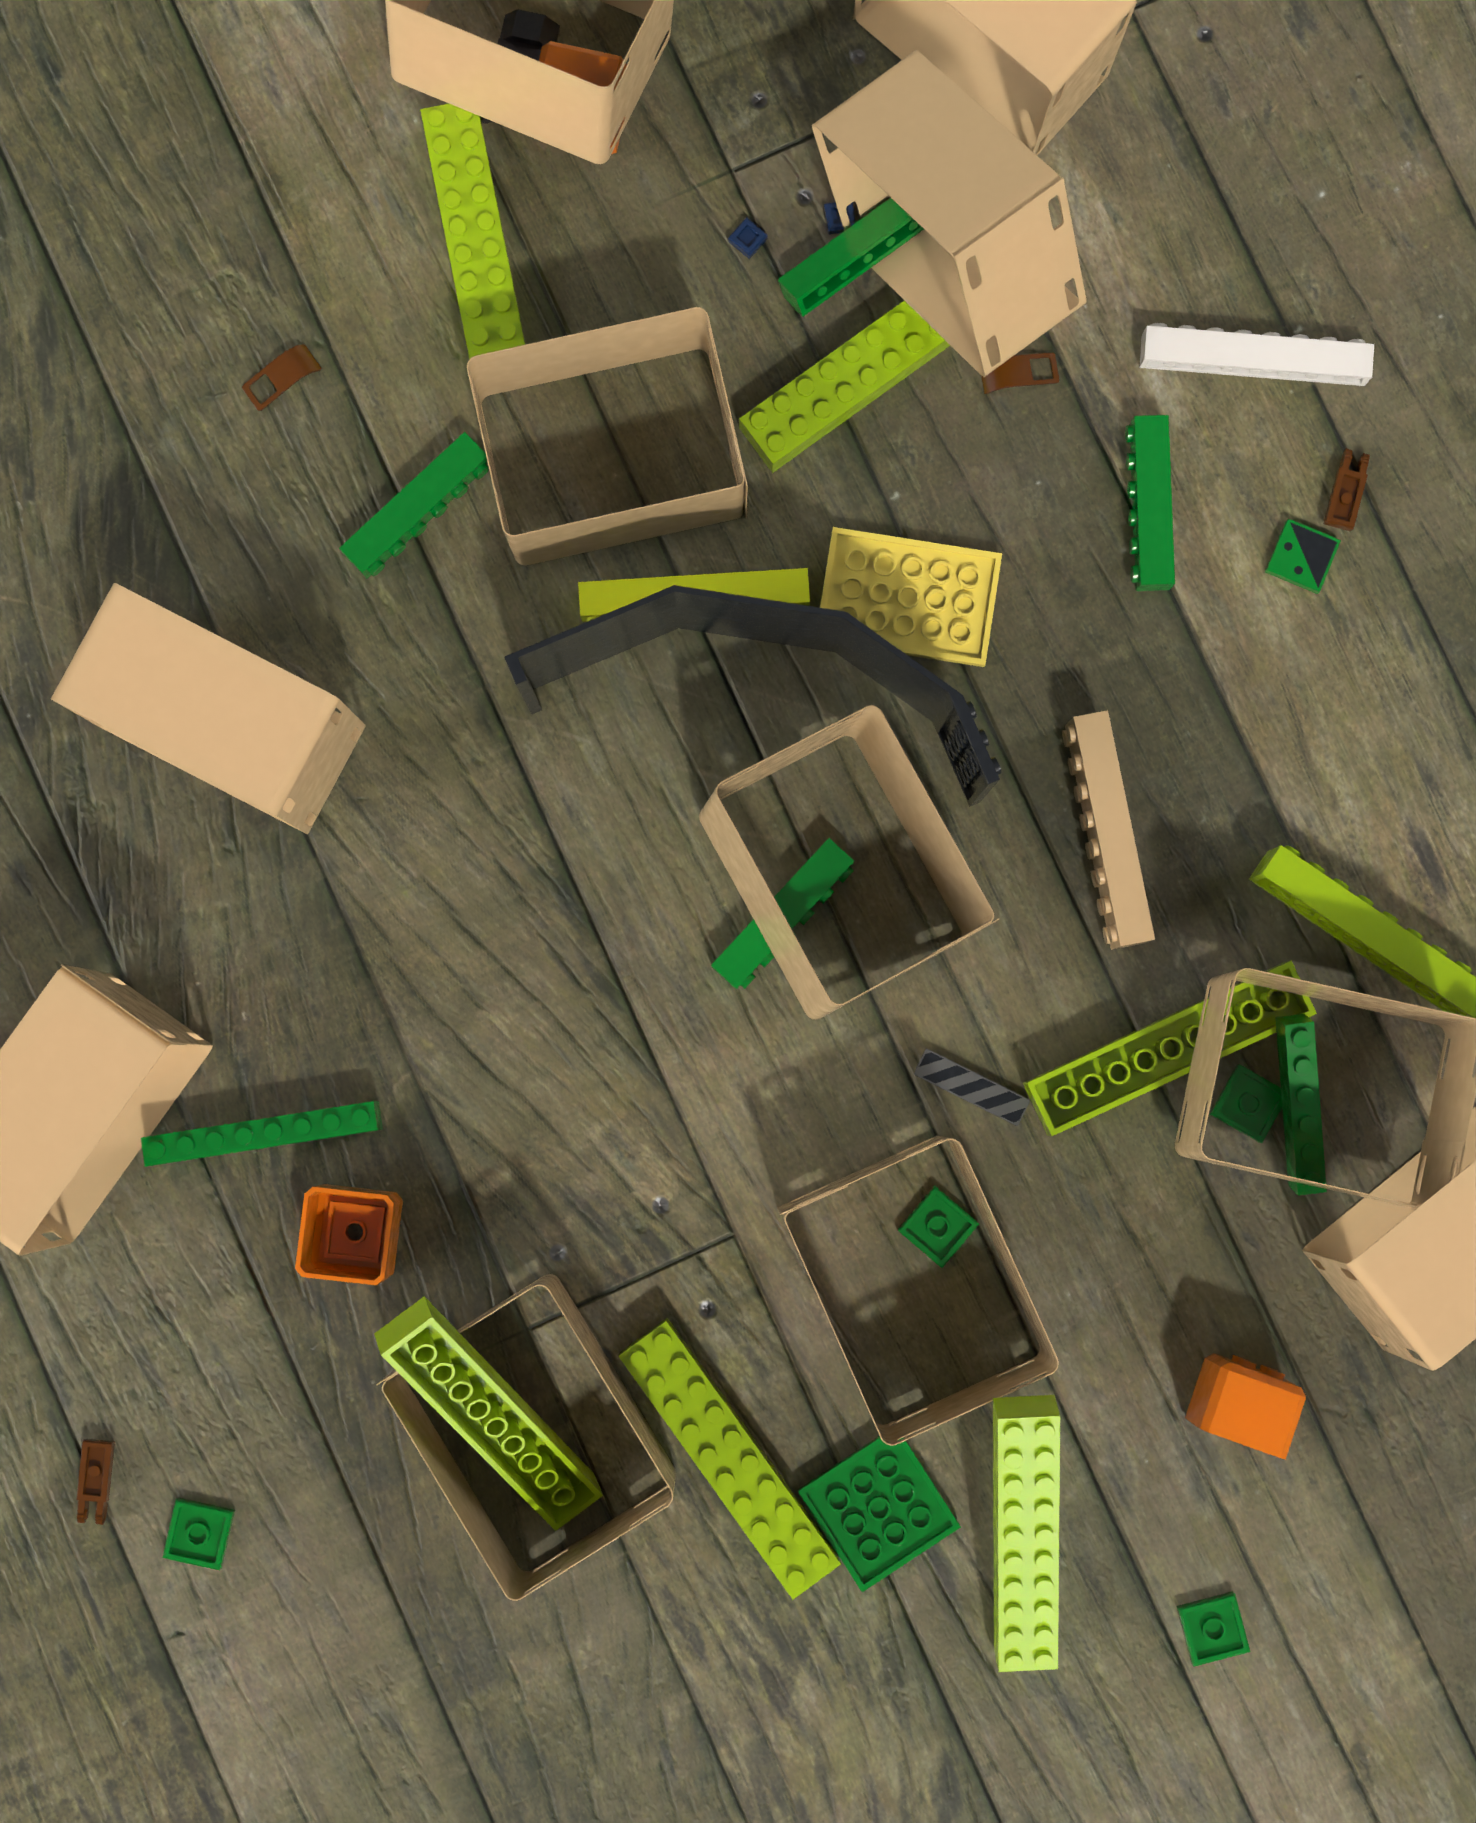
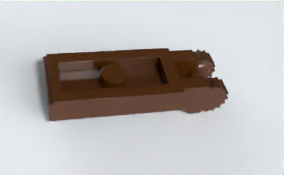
(1347, 492)
(95, 1478)

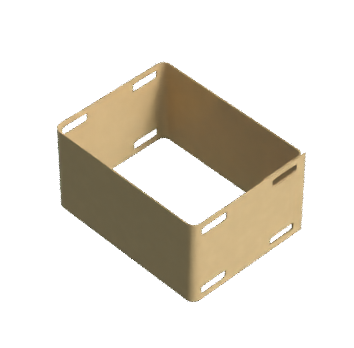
(1014, 57)
(520, 89)
(988, 258)
(595, 352)
(210, 708)
(915, 813)
(76, 1095)
(1451, 1100)
(1406, 1268)
(990, 1388)
(464, 1502)

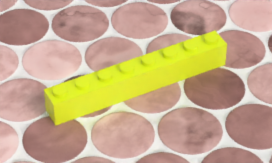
(778, 585)

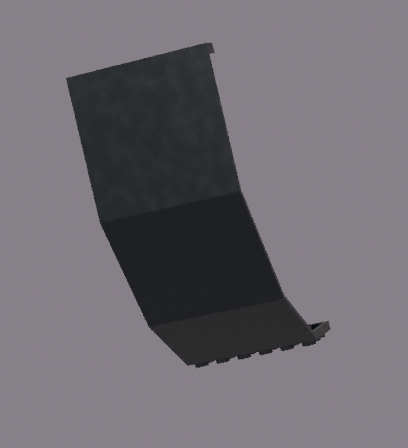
(771, 623)

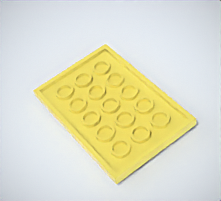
(915, 593)

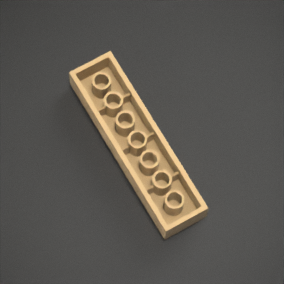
(1108, 830)

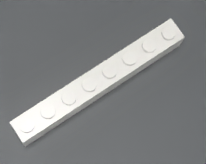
(1256, 354)

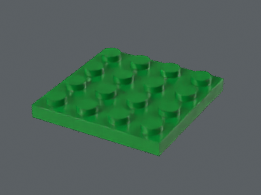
(878, 1510)

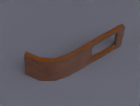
(284, 373)
(1018, 373)

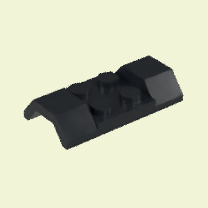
(526, 34)

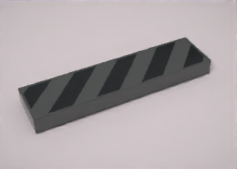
(971, 1087)

